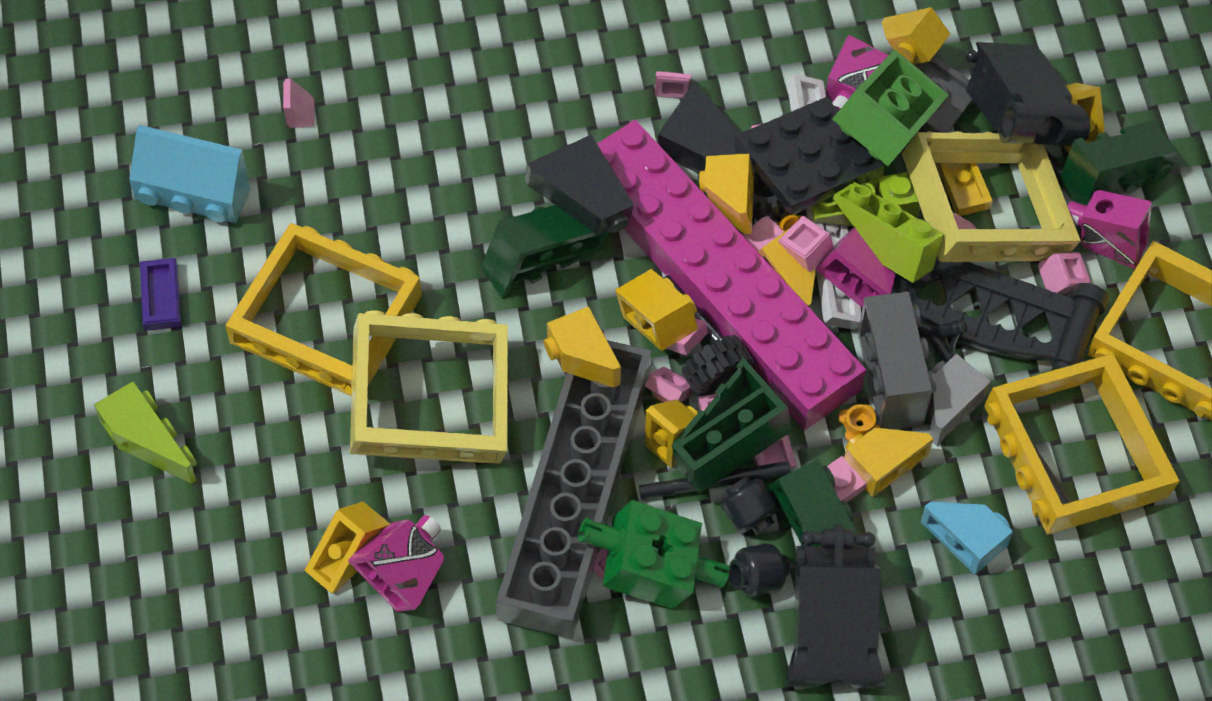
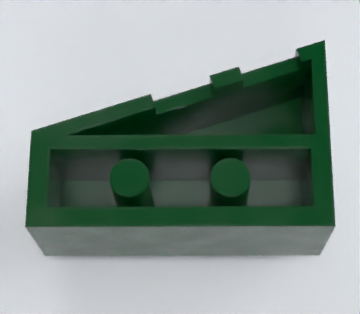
(1117, 162)
(534, 243)
(731, 429)
(811, 501)

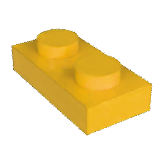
(965, 187)

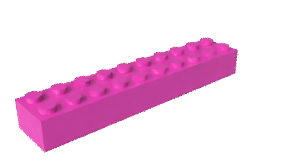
(731, 280)

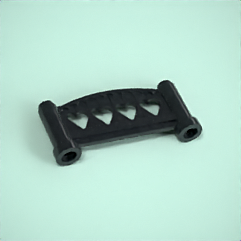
(1067, 317)

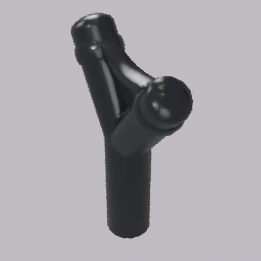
(936, 334)

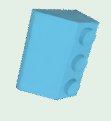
(188, 174)

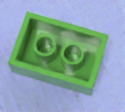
(890, 107)

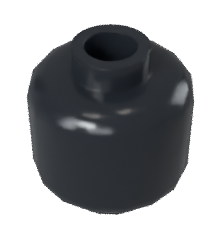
(749, 505)
(759, 570)

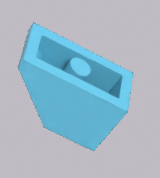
(968, 531)

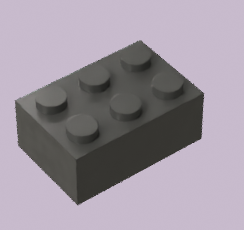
(895, 360)

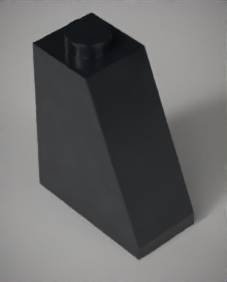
(697, 131)
(582, 185)

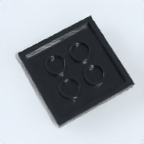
(807, 156)

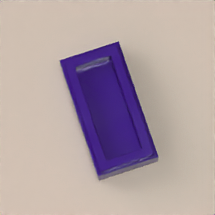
(160, 294)

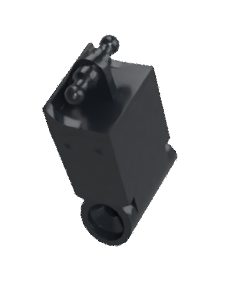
(1024, 96)
(836, 611)

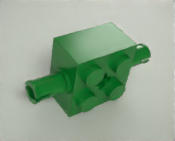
(652, 554)

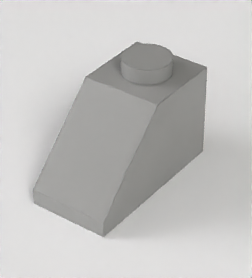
(957, 394)

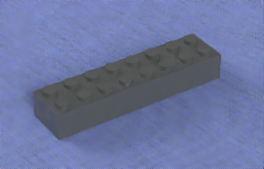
(572, 482)

